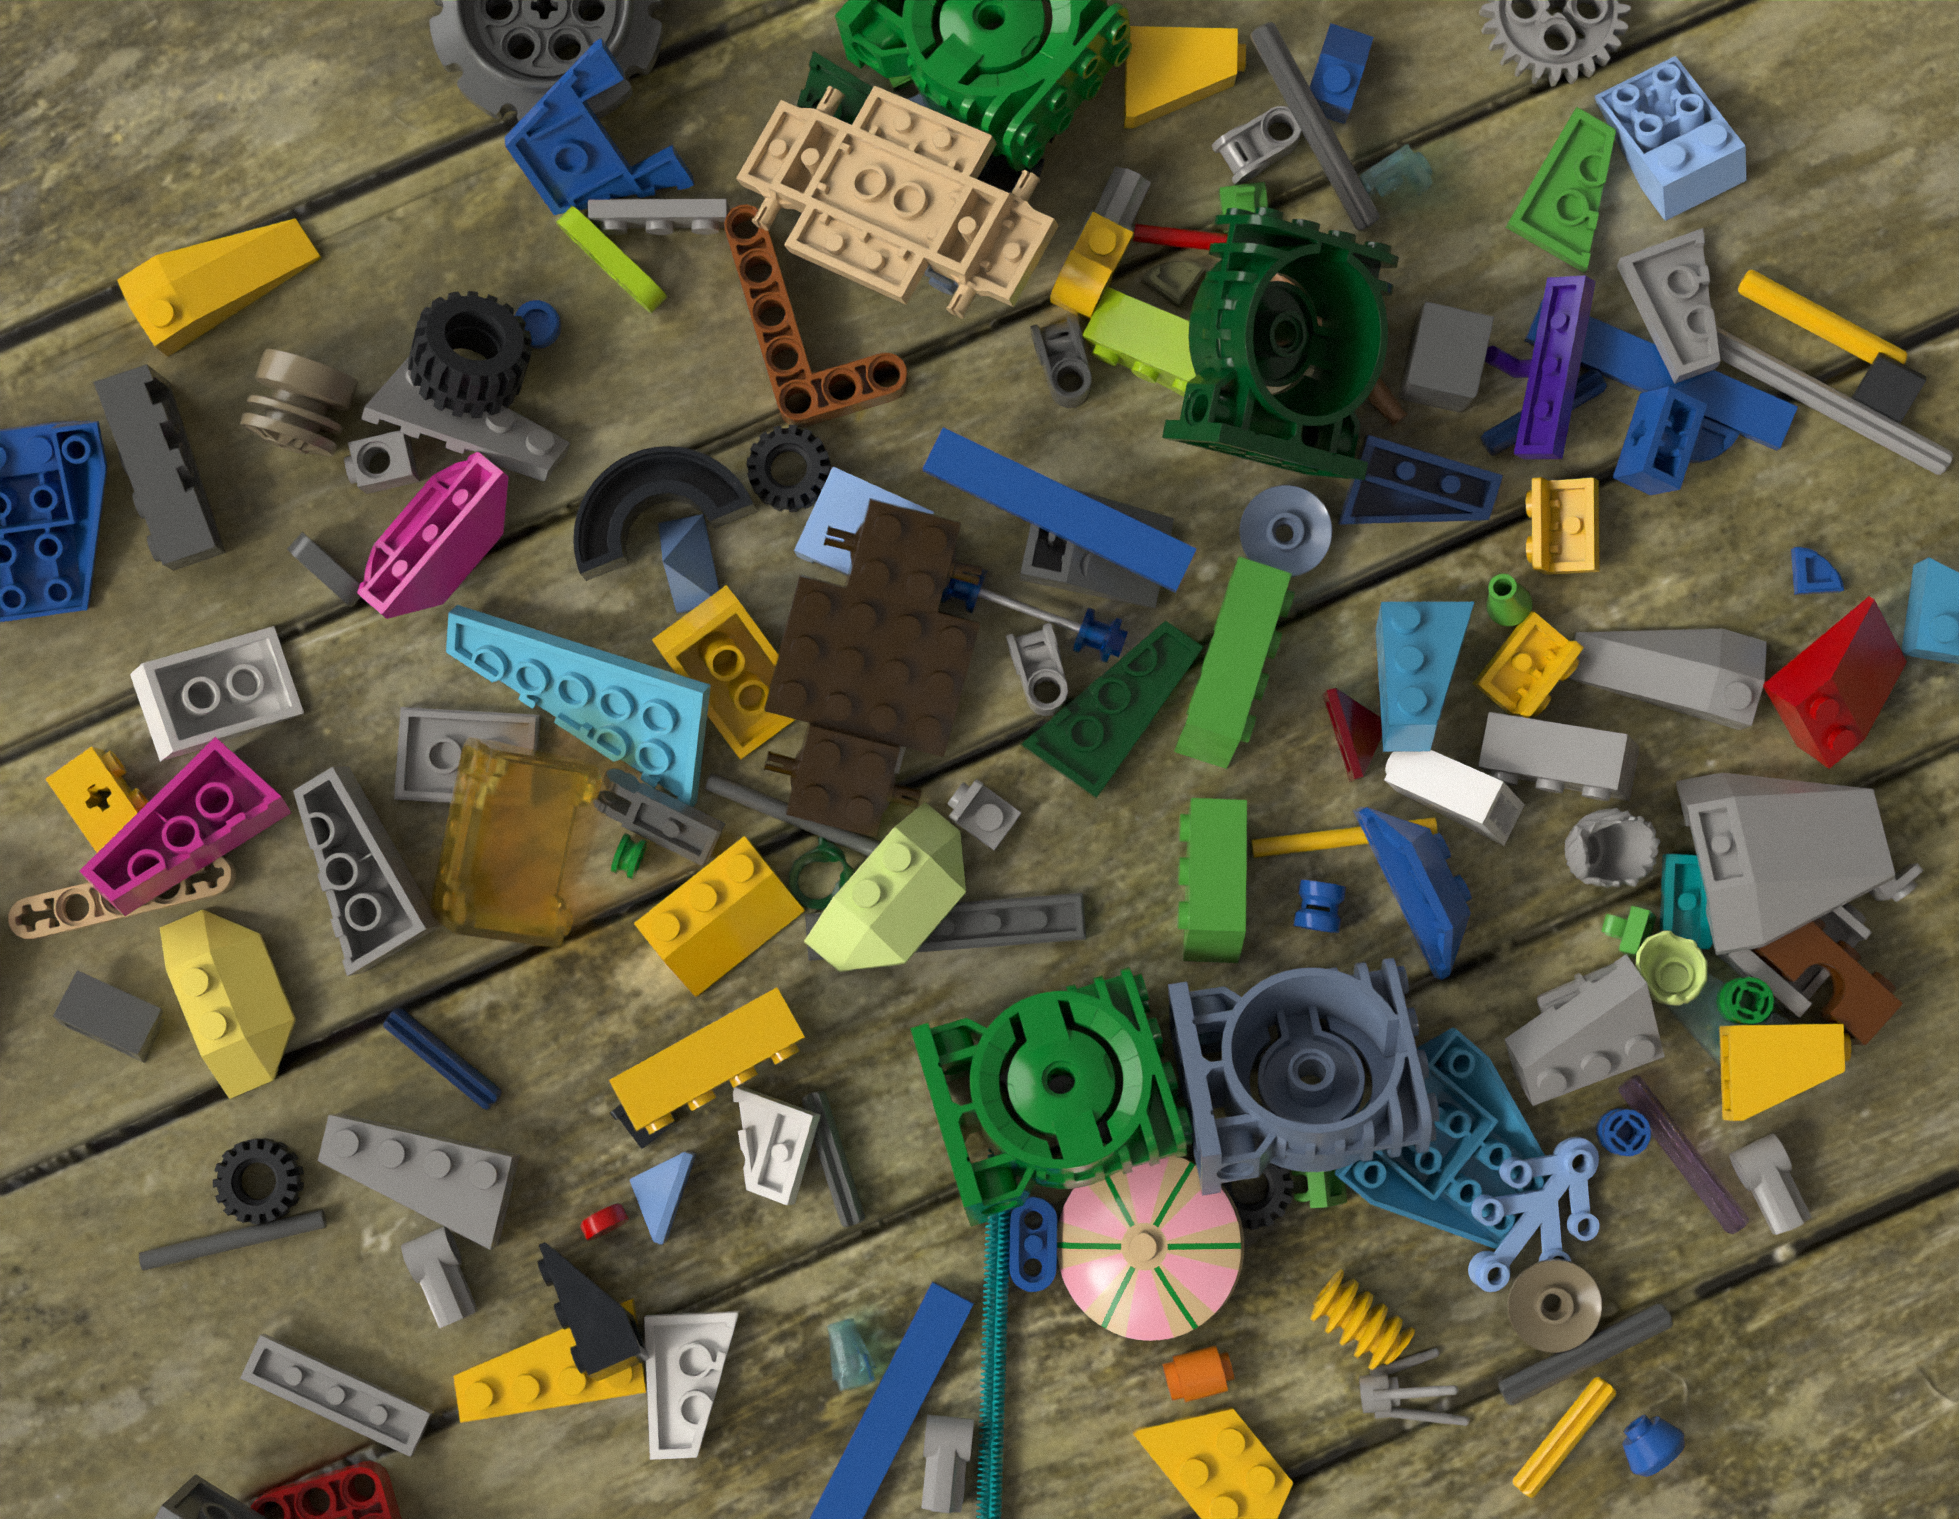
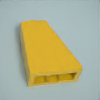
(1177, 68)
(1776, 1062)

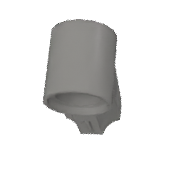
(1122, 197)
(1766, 1172)
(435, 1265)
(946, 1452)

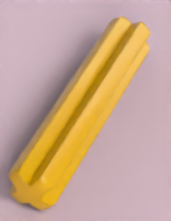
(1564, 1437)

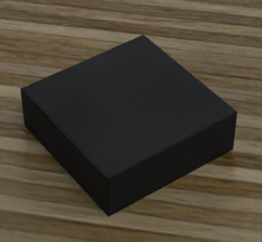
(1889, 387)

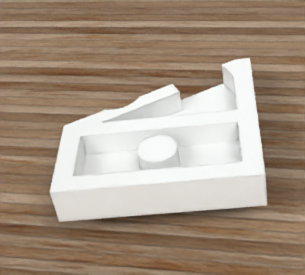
(774, 1144)

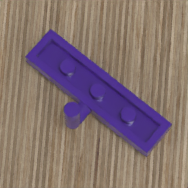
(1552, 369)

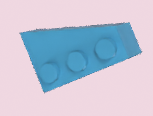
(1932, 613)
(1416, 665)

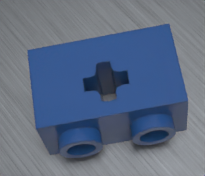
(1660, 441)

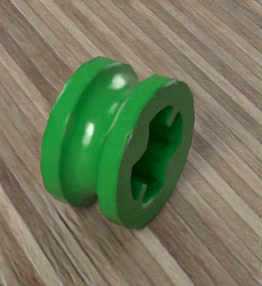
(628, 856)

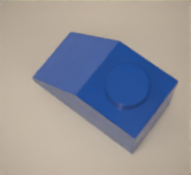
(1340, 71)

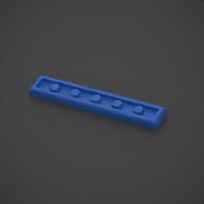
(1641, 367)
(1059, 509)
(894, 1405)

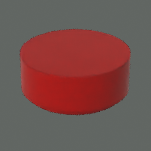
(604, 1221)

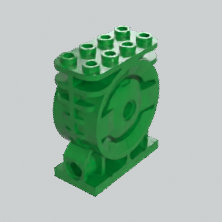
(1020, 91)
(1141, 1128)

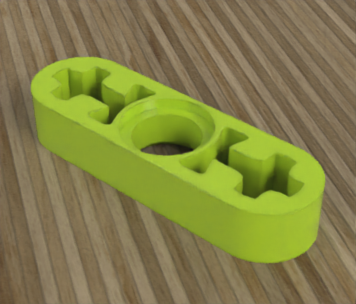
(611, 259)

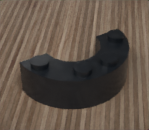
(645, 480)

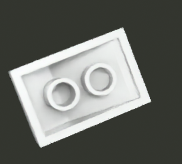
(216, 692)

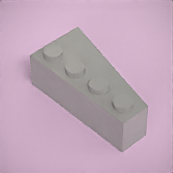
(434, 1175)

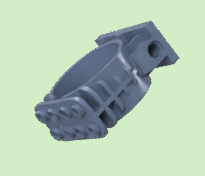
(1301, 1122)

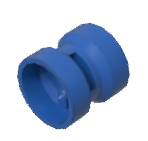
(1323, 896)
(1614, 1132)

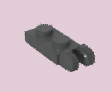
(659, 817)

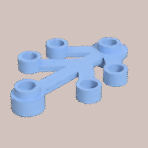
(1539, 1208)

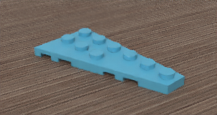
(601, 698)

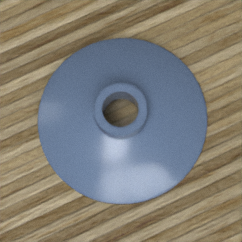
(1291, 508)

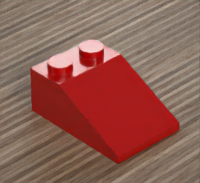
(1838, 684)

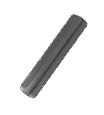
(834, 1161)

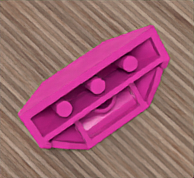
(437, 538)

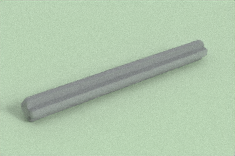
(1833, 403)

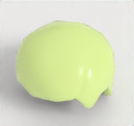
(1672, 968)

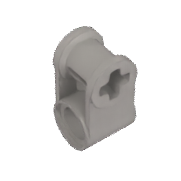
(1255, 145)
(1039, 661)

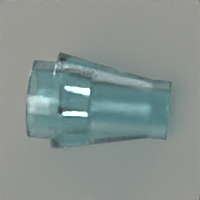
(849, 1356)

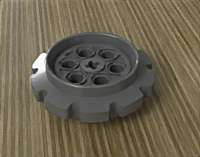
(498, 83)

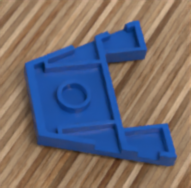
(572, 154)

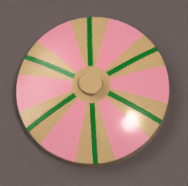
(1150, 1250)

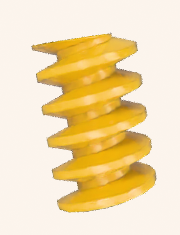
(1361, 1322)

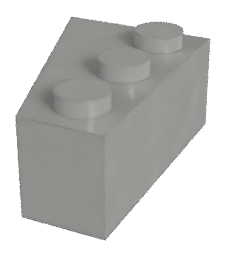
(1588, 1038)

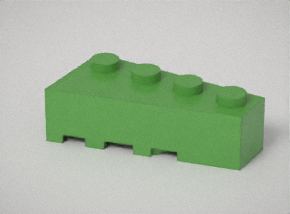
(1235, 663)

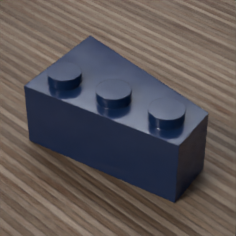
(1416, 487)

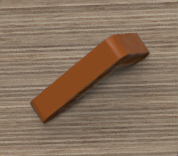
(787, 337)

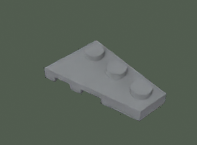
(1674, 302)

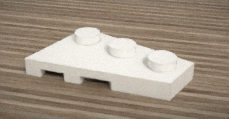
(683, 1377)

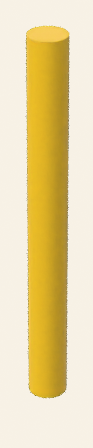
(1320, 840)

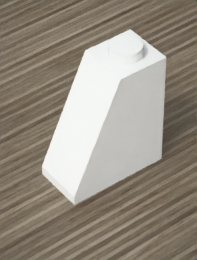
(1455, 792)

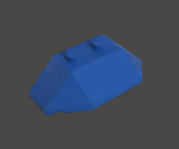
(1421, 884)

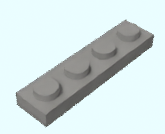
(336, 1394)

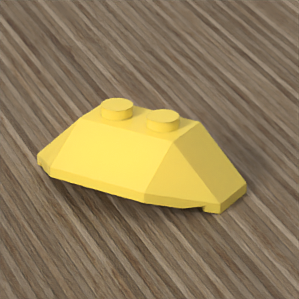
(229, 998)

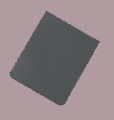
(1445, 357)

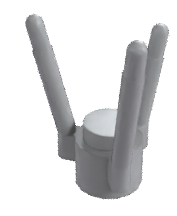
(1381, 1392)

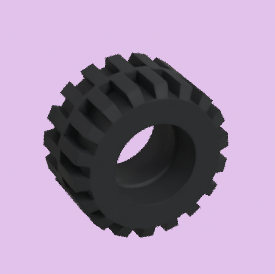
(477, 326)

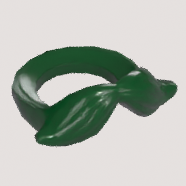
(822, 853)

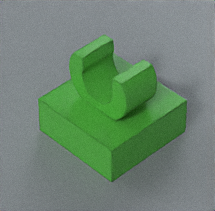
(1243, 197)
(1630, 931)
(1323, 1189)

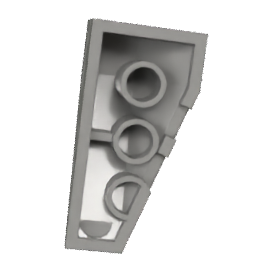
(1686, 670)

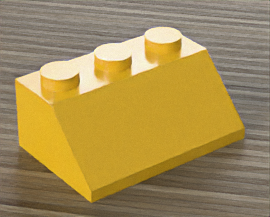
(719, 916)

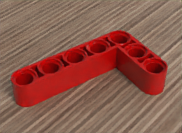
(342, 1493)

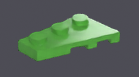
(1565, 195)

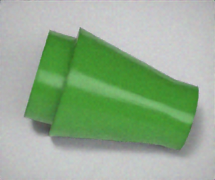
(1508, 601)

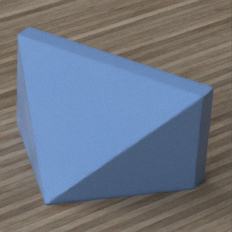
(688, 561)
(660, 1193)

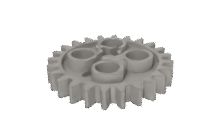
(1525, 41)

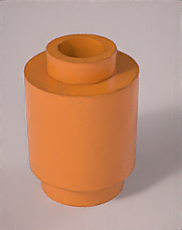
(1198, 1374)

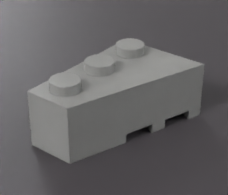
(1559, 756)

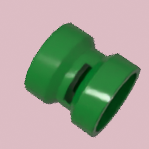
(1735, 1001)

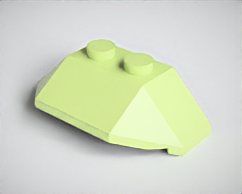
(894, 896)

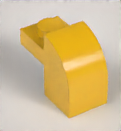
(1090, 266)

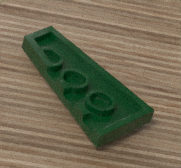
(1107, 719)

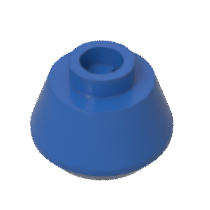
(1651, 1444)

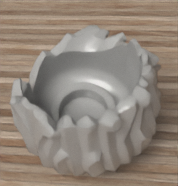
(1611, 848)

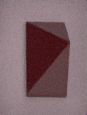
(1355, 731)

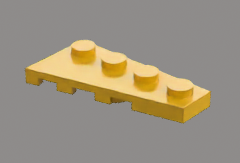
(539, 1378)

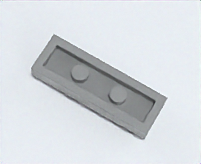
(658, 215)

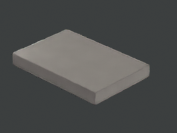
(433, 743)

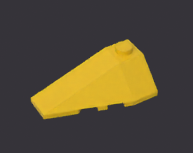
(204, 284)

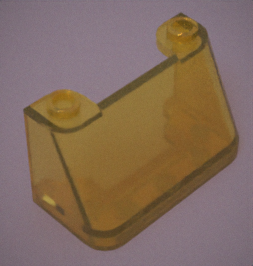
(510, 843)

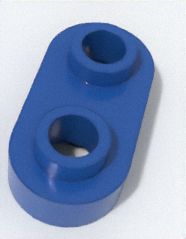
(1033, 1243)

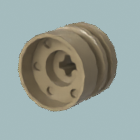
(298, 403)

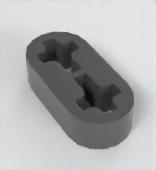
(325, 568)

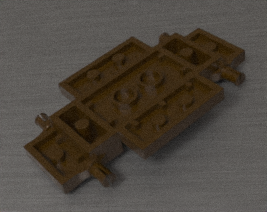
(872, 667)

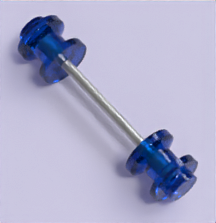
(1091, 633)

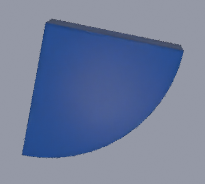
(1712, 441)
(1813, 573)

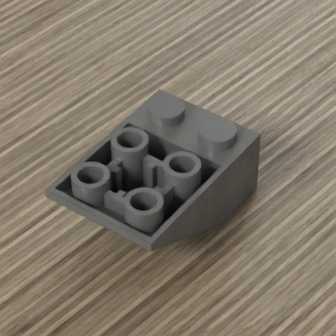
(1069, 567)

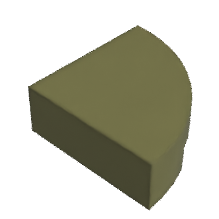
(1174, 279)

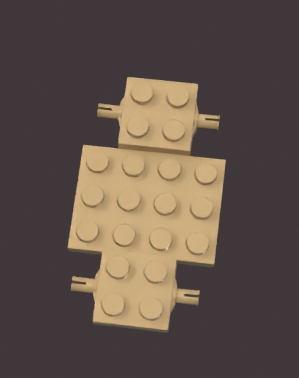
(896, 198)

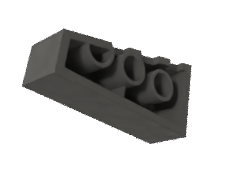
(160, 467)

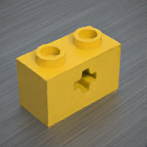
(79, 787)

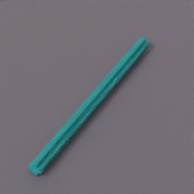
(994, 1365)

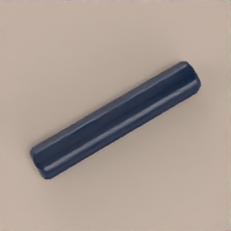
(1505, 433)
(442, 1058)

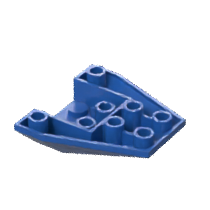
(49, 517)

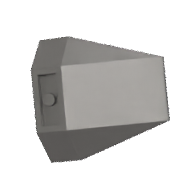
(1780, 852)

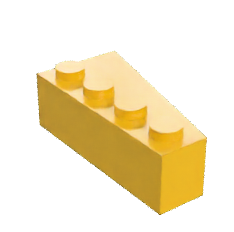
(707, 1060)

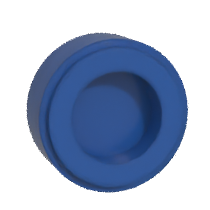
(541, 322)

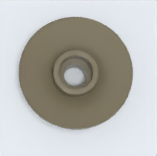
(1568, 1322)

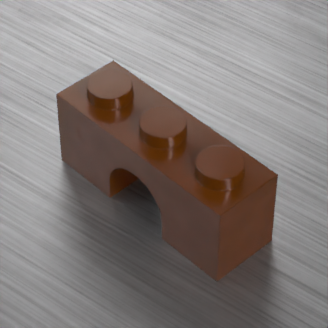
(1858, 998)

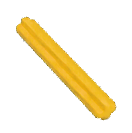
(1816, 318)

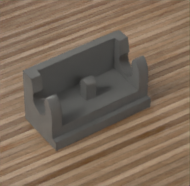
(110, 1016)

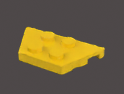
(1218, 1465)

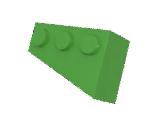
(1213, 880)

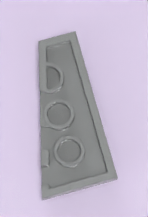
(504, 438)

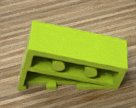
(1141, 339)

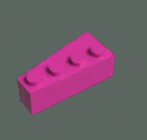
(184, 828)

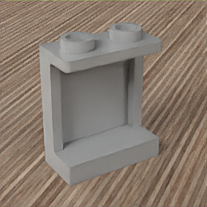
(1792, 997)

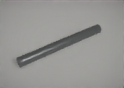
(777, 809)
(232, 1240)

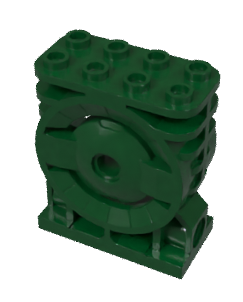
(1267, 334)

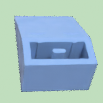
(1673, 138)

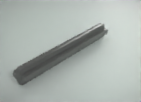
(1314, 125)

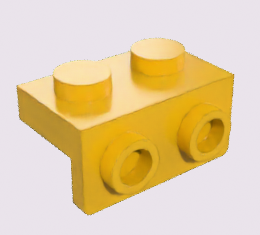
(1563, 525)
(1528, 667)

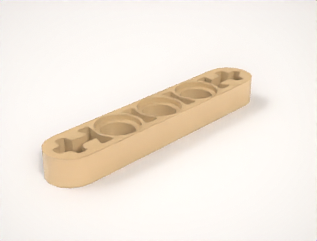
(102, 911)

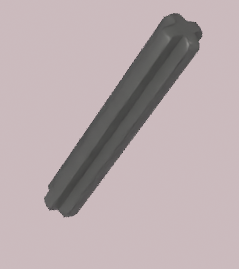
(1589, 1353)

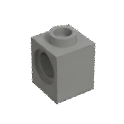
(401, 468)

